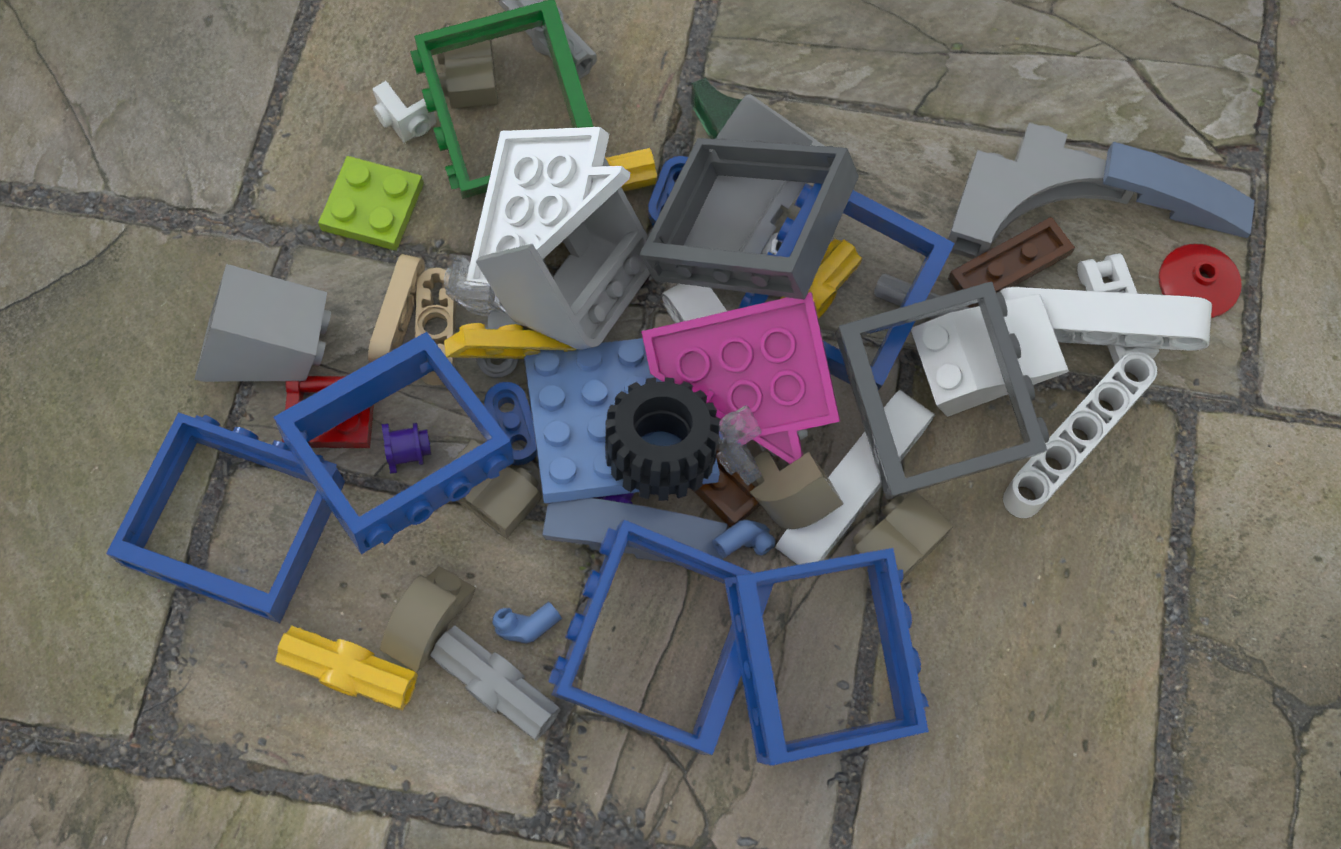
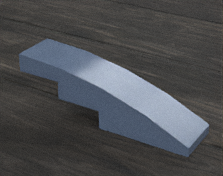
(1182, 189)
(589, 519)

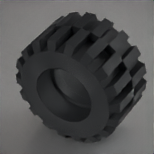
(661, 409)

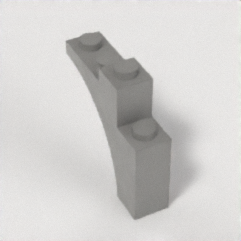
(1006, 189)

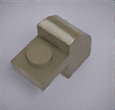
(795, 494)
(424, 616)

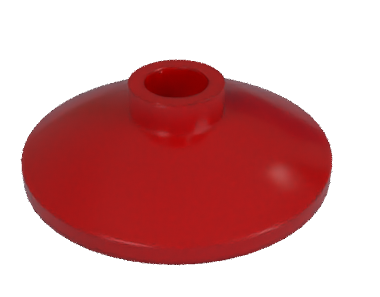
(1181, 276)

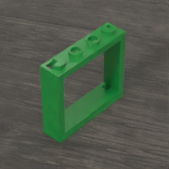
(481, 30)

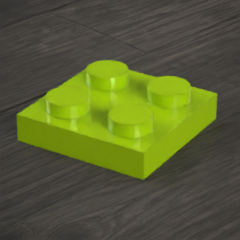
(371, 203)

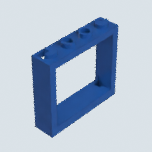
(893, 226)
(367, 387)
(157, 487)
(756, 670)
(727, 671)

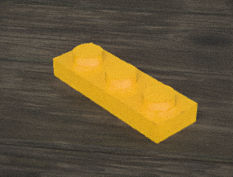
(505, 342)

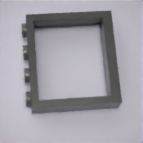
(742, 271)
(872, 412)

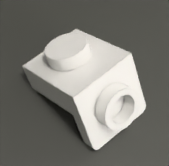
(405, 121)

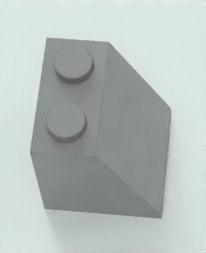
(262, 329)

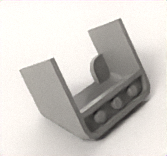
(587, 289)

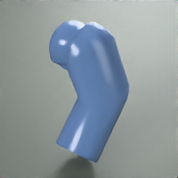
(747, 534)
(522, 627)

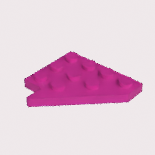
(755, 358)

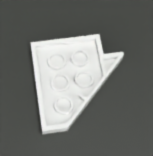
(543, 189)

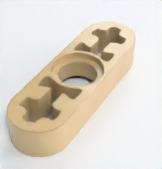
(396, 307)
(427, 310)

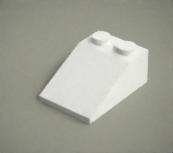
(963, 361)

